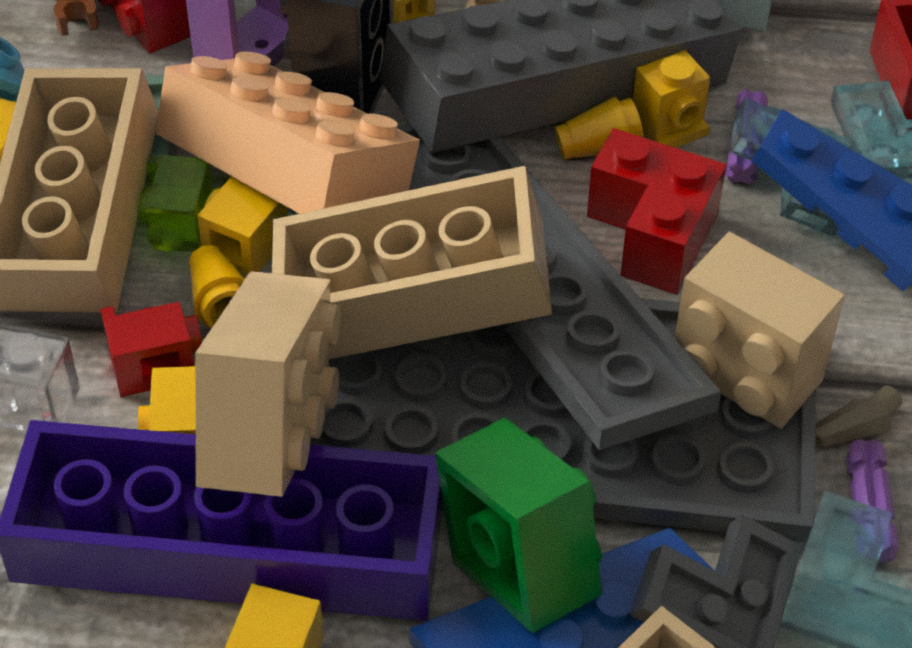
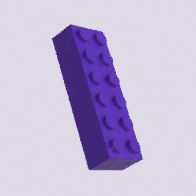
(127, 518)

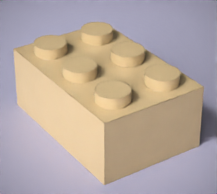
(265, 383)

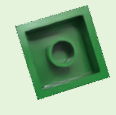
(520, 523)

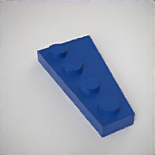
(859, 195)
(596, 624)

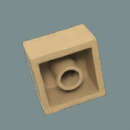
(758, 327)

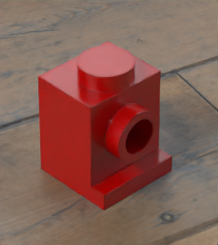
(147, 341)

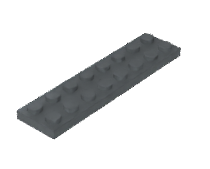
(602, 343)

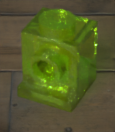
(174, 201)

